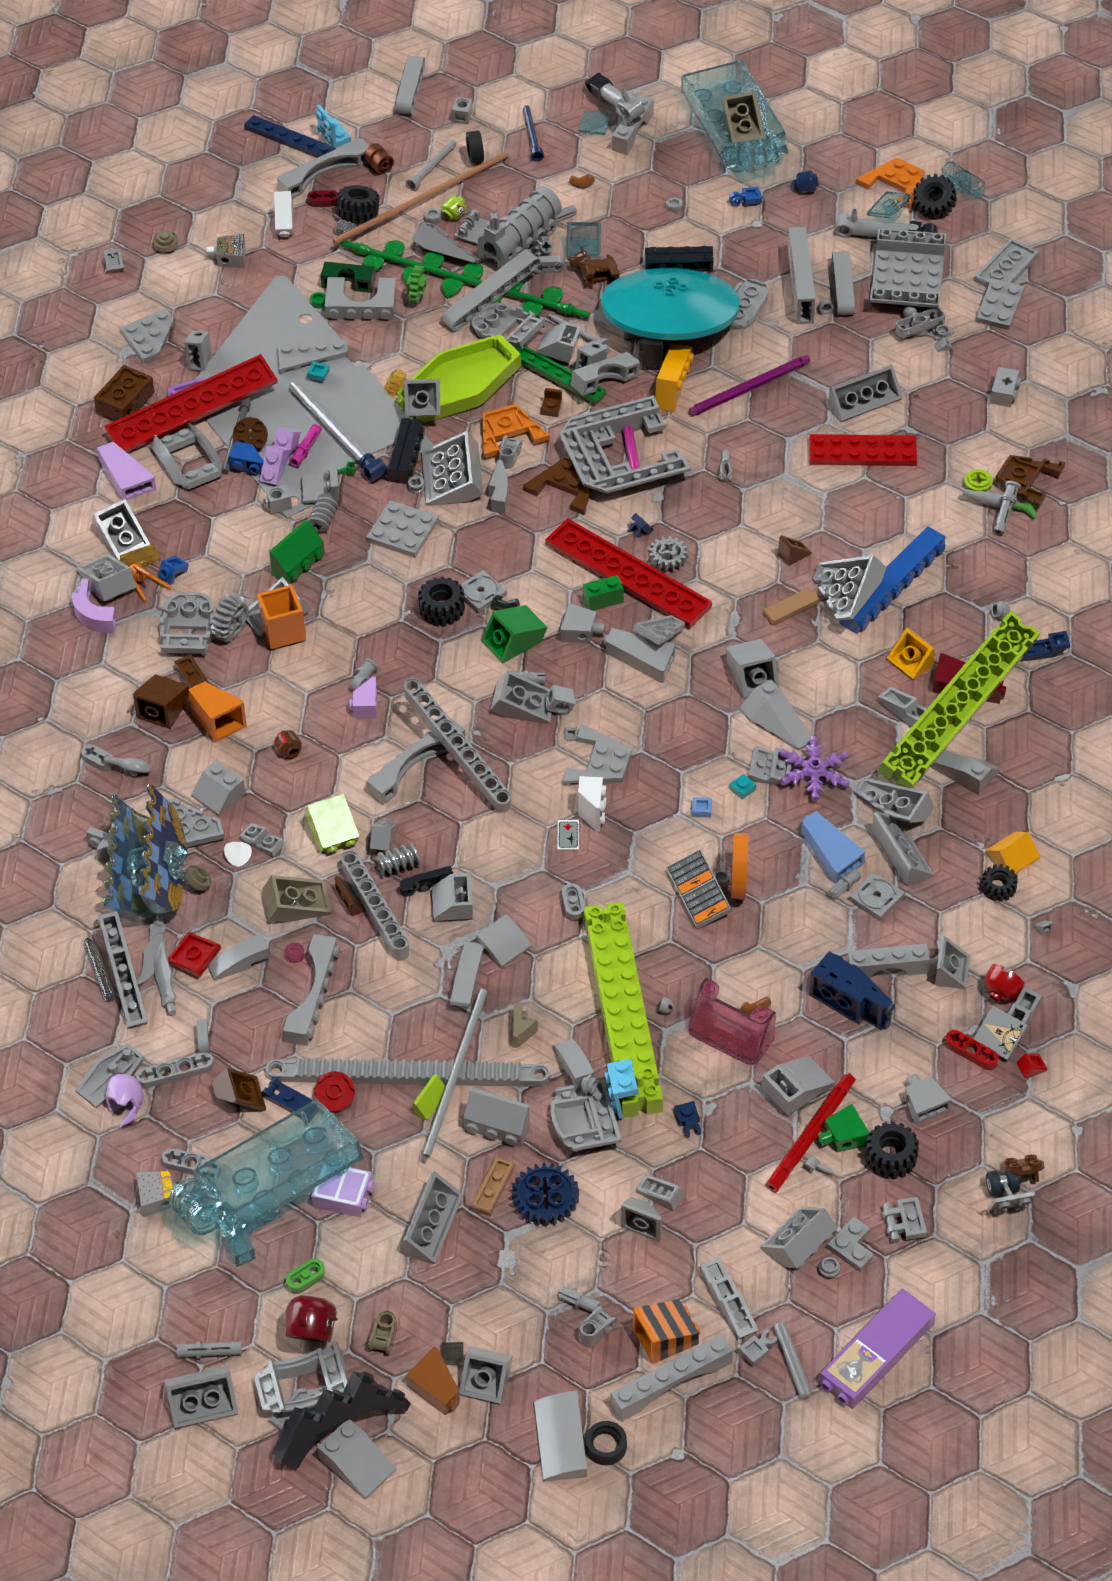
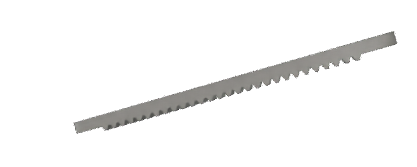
(410, 1072)

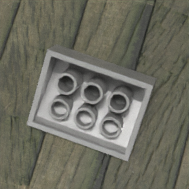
(452, 471)

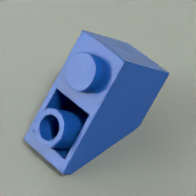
(245, 458)

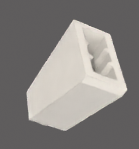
(283, 213)

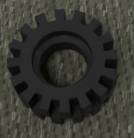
(999, 873)

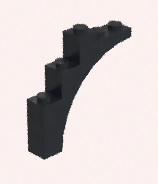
(333, 1407)

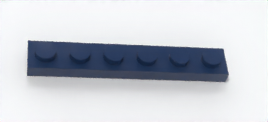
(287, 137)

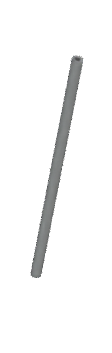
(454, 1073)

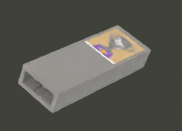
(801, 275)

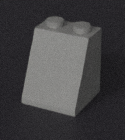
(751, 665)

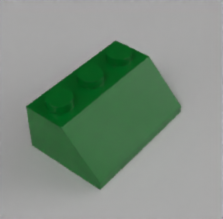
(296, 552)

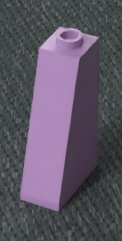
(125, 472)

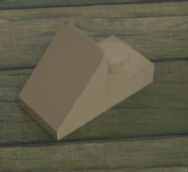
(523, 1028)

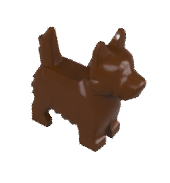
(595, 269)

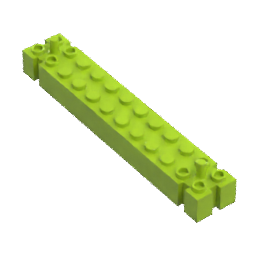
(959, 702)
(623, 1004)

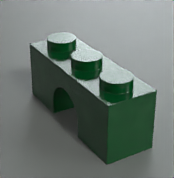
(361, 275)

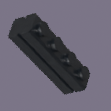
(687, 257)
(405, 450)

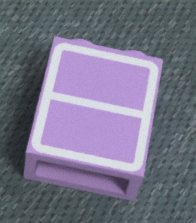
(345, 1192)

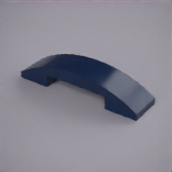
(1044, 648)

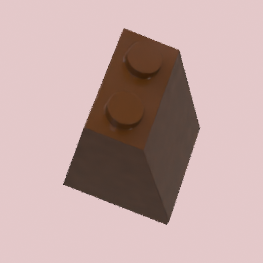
(160, 700)

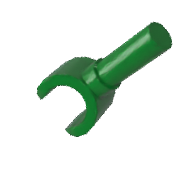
(349, 470)

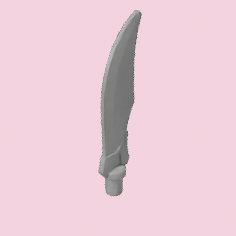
(157, 931)
(163, 976)

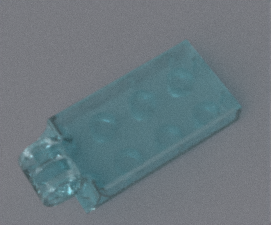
(705, 93)
(265, 1172)

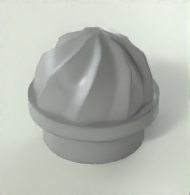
(1000, 609)

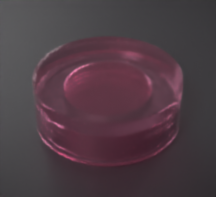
(294, 952)

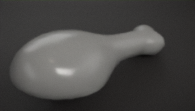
(133, 764)

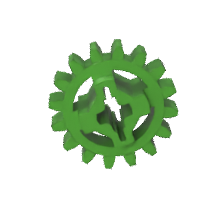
(416, 284)

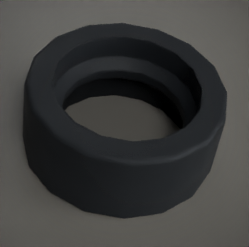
(475, 146)
(606, 1427)

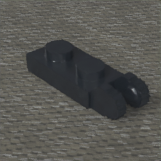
(423, 881)

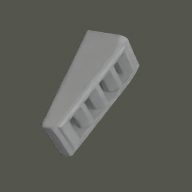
(669, 1200)

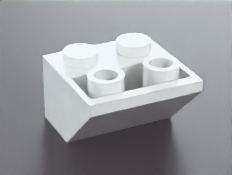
(592, 801)

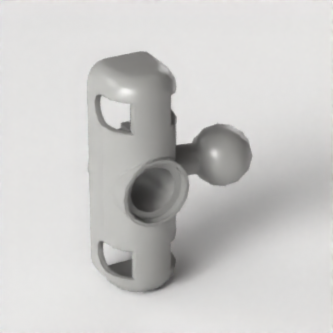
(919, 323)

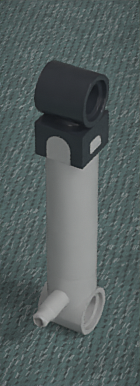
(851, 225)

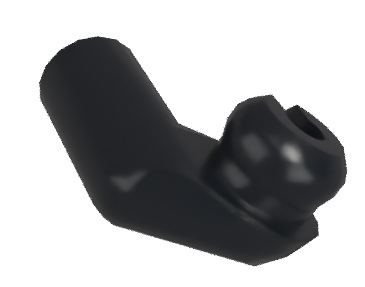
(500, 604)

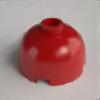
(1002, 984)

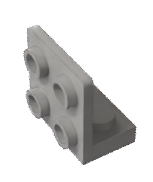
(321, 483)

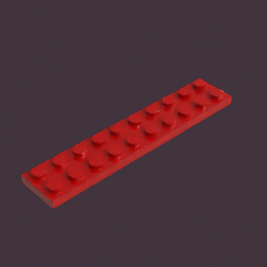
(191, 404)
(635, 575)

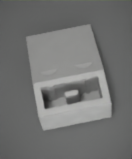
(795, 1083)

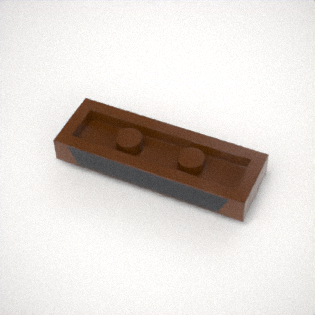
(190, 671)

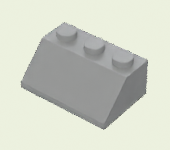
(496, 1117)
(800, 1236)
(201, 1396)

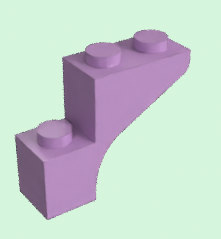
(278, 454)

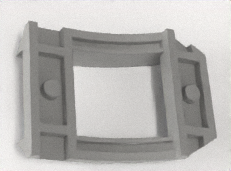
(184, 437)
(328, 1360)

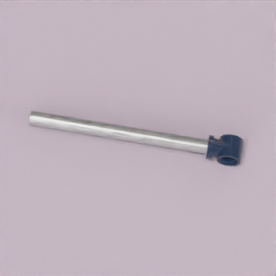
(372, 468)

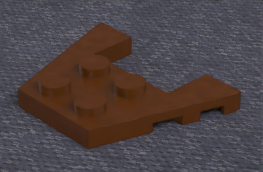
(1025, 472)
(563, 477)

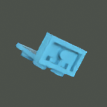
(331, 129)

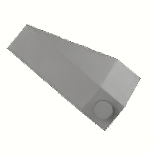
(437, 240)
(774, 712)
(966, 770)
(896, 800)

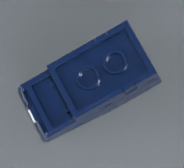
(850, 992)

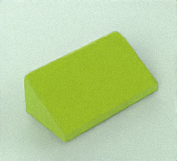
(429, 1098)

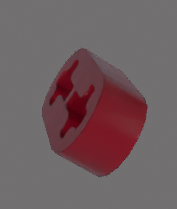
(322, 198)

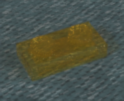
(143, 556)

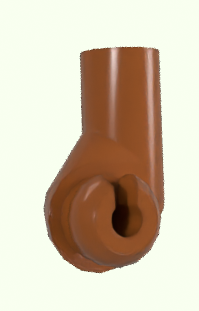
(582, 182)
(748, 1008)

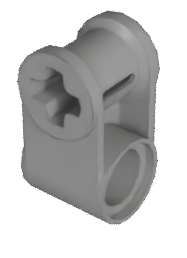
(509, 451)
(598, 1324)

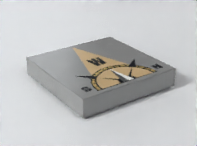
(1001, 1032)

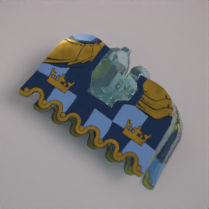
(152, 847)

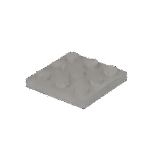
(402, 528)

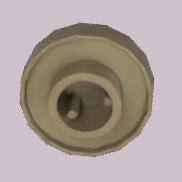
(165, 241)
(197, 878)

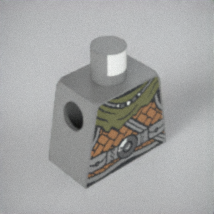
(229, 251)

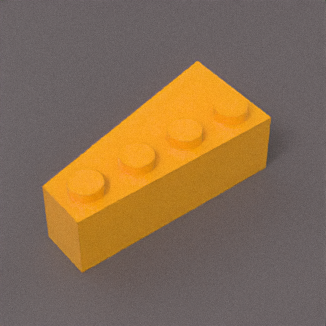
(673, 375)

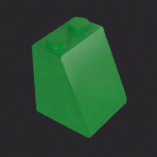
(513, 632)

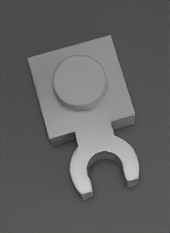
(757, 1349)

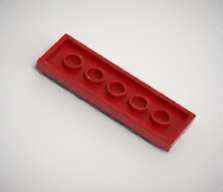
(863, 450)

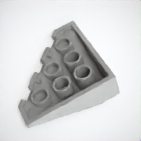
(849, 583)

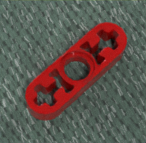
(977, 1057)

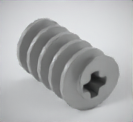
(323, 512)
(397, 858)

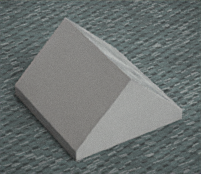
(952, 965)

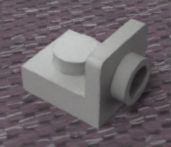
(113, 260)

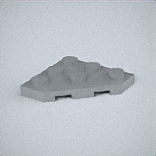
(149, 334)
(198, 826)

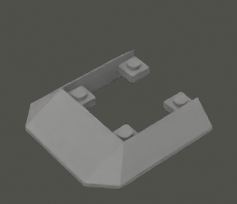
(589, 431)

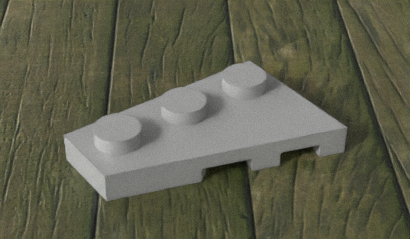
(659, 629)

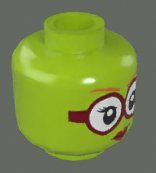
(453, 208)

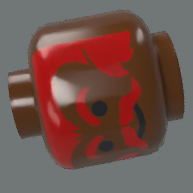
(288, 744)

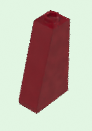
(949, 667)

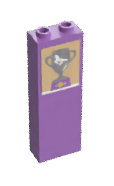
(877, 1348)

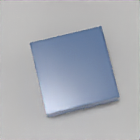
(702, 807)

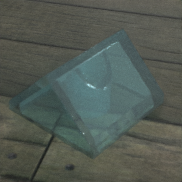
(586, 235)

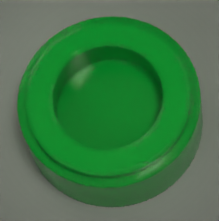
(317, 299)

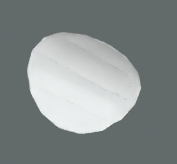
(237, 853)

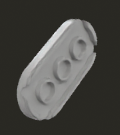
(752, 298)

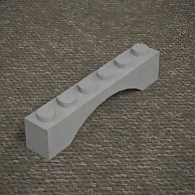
(346, 156)
(385, 782)
(300, 1022)
(701, 1360)

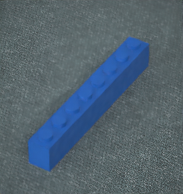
(898, 576)

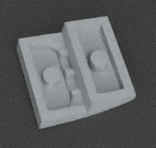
(768, 766)
(503, 940)

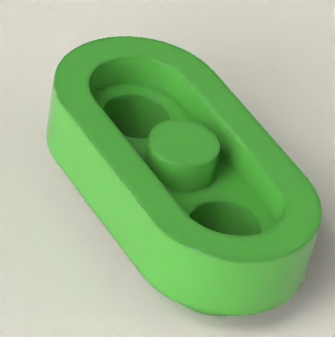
(304, 1276)

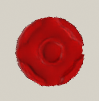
(335, 1091)

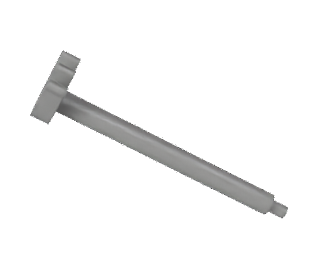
(582, 333)

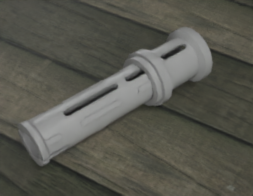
(1008, 500)

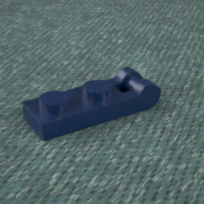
(287, 1098)

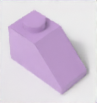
(365, 700)

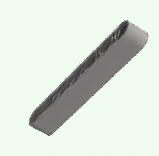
(490, 290)
(375, 905)

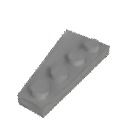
(300, 354)

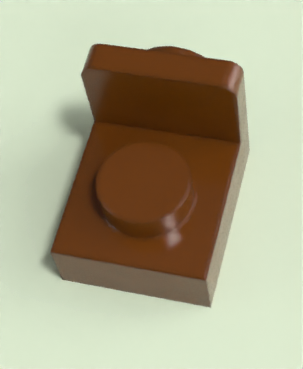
(552, 402)

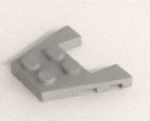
(607, 759)

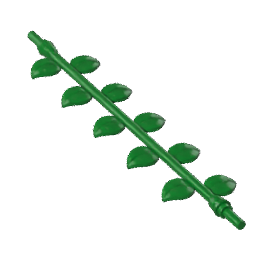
(454, 281)

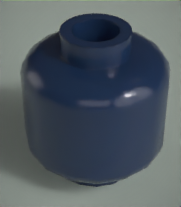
(806, 182)

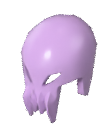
(126, 1092)

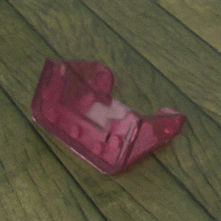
(730, 1029)

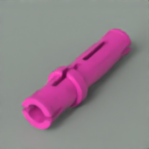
(303, 449)

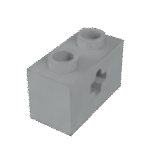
(1005, 387)

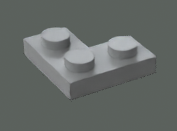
(848, 1247)

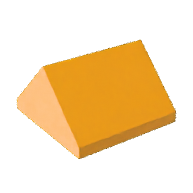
(912, 654)
(1014, 851)

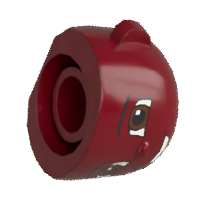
(310, 1319)

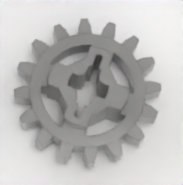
(668, 553)

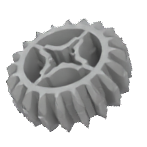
(230, 617)

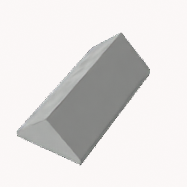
(864, 393)
(901, 849)
(432, 1219)

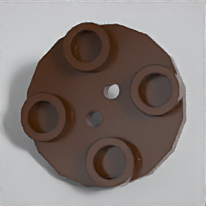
(259, 432)
(1029, 1165)

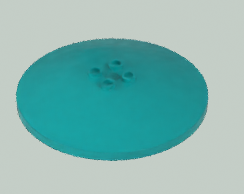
(670, 303)

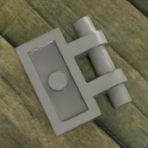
(911, 1218)

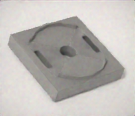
(481, 581)
(865, 898)

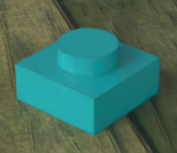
(318, 371)
(742, 786)

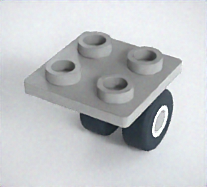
(1007, 1185)

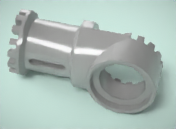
(362, 674)

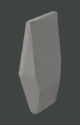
(120, 1061)

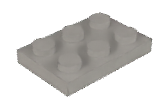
(1000, 303)

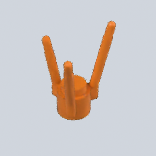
(140, 574)

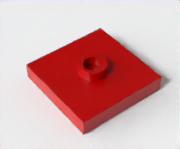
(193, 954)

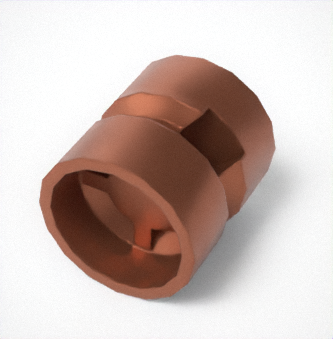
(378, 158)

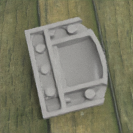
(584, 1119)

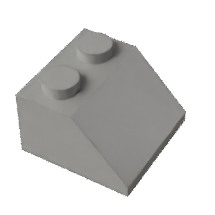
(218, 788)
(485, 1374)

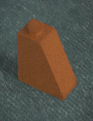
(434, 1382)

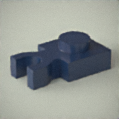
(688, 1116)

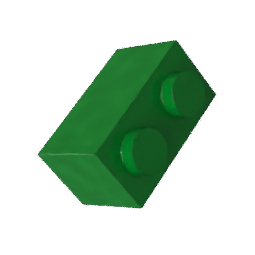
(603, 593)

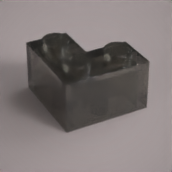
(651, 354)

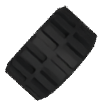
(357, 204)
(441, 590)
(894, 1136)

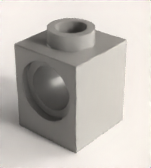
(462, 110)
(278, 499)
(560, 700)

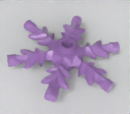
(814, 768)

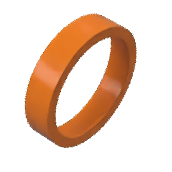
(739, 866)

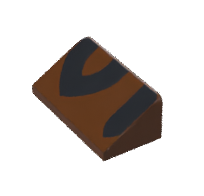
(348, 896)

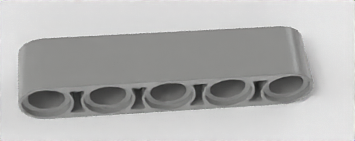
(410, 85)
(843, 283)

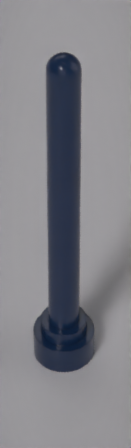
(536, 153)

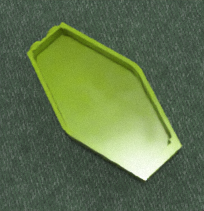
(468, 374)

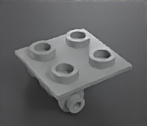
(472, 227)

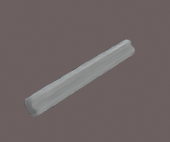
(792, 1360)

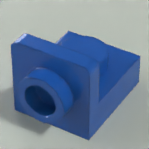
(171, 567)

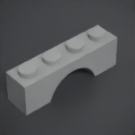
(625, 134)
(620, 367)
(910, 958)

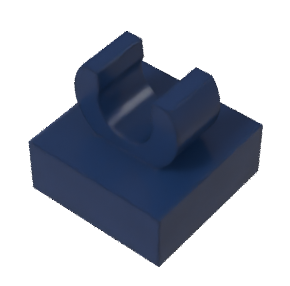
(641, 524)

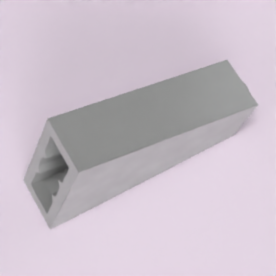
(640, 653)

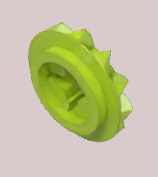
(982, 475)

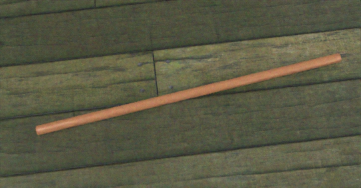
(419, 198)

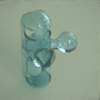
(963, 179)

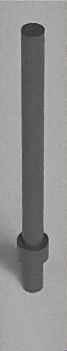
(244, 408)

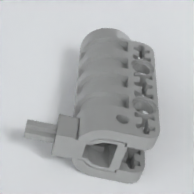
(514, 233)

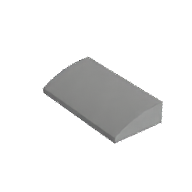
(560, 1437)

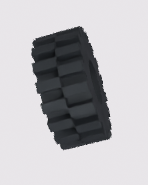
(930, 186)

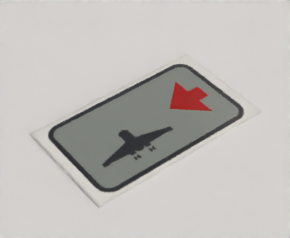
(568, 834)

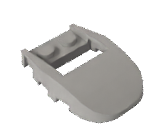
(500, 317)
(187, 611)

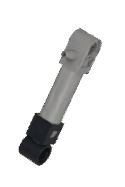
(604, 90)

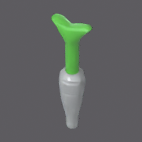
(994, 500)

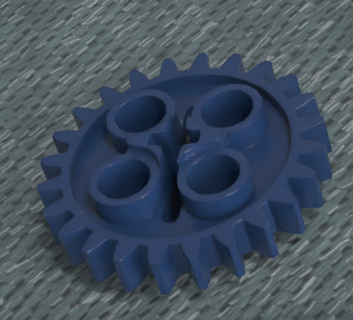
(525, 1194)

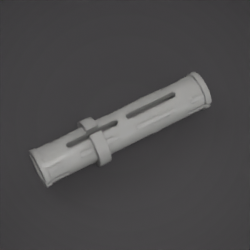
(183, 1349)

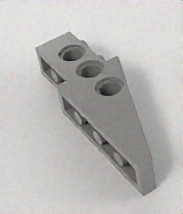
(122, 969)

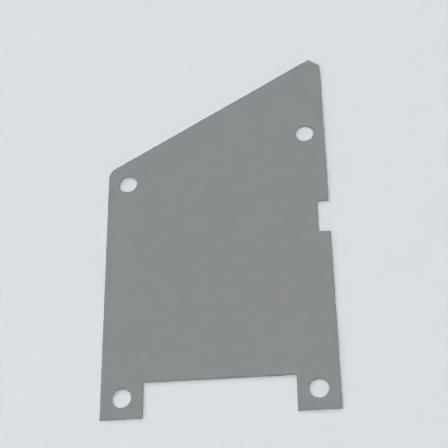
(347, 394)

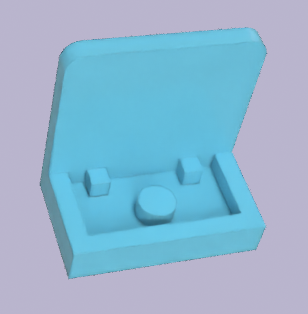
(622, 1082)

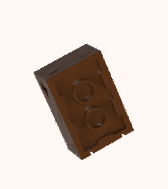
(124, 393)

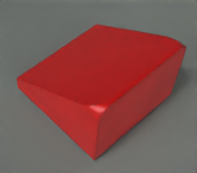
(1031, 1065)

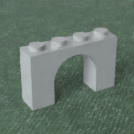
(379, 307)

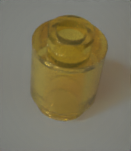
(395, 382)

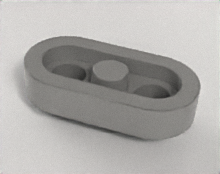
(573, 903)

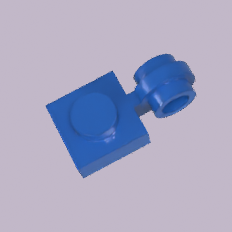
(749, 195)

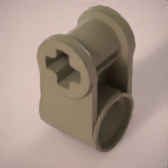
(383, 1336)

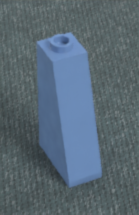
(831, 846)

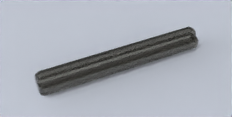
(99, 969)

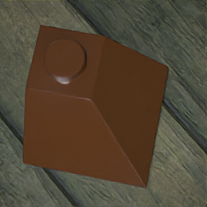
(239, 1088)

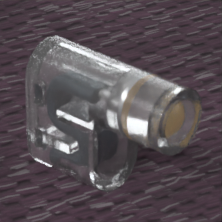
(342, 227)

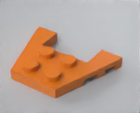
(896, 174)
(509, 422)

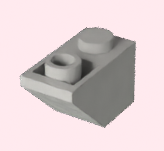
(383, 834)

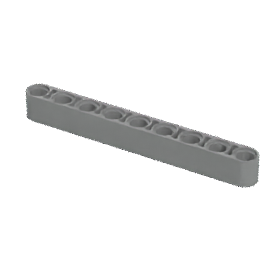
(458, 752)

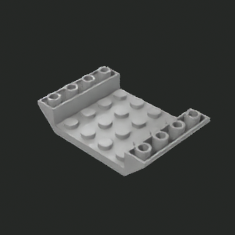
(908, 268)

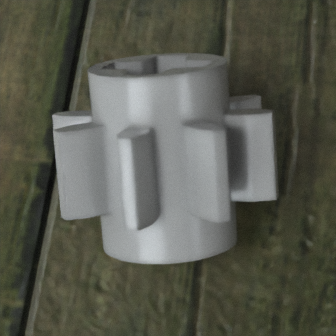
(542, 242)

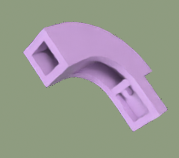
(92, 616)

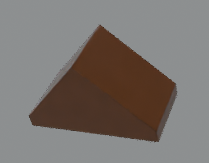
(792, 550)

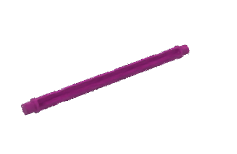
(749, 385)

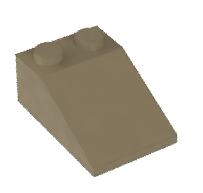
(743, 117)
(295, 898)

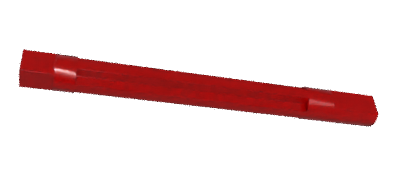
(810, 1133)

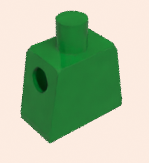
(844, 1130)

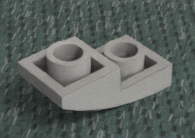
(260, 839)

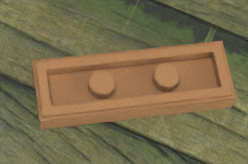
(791, 606)
(493, 1186)

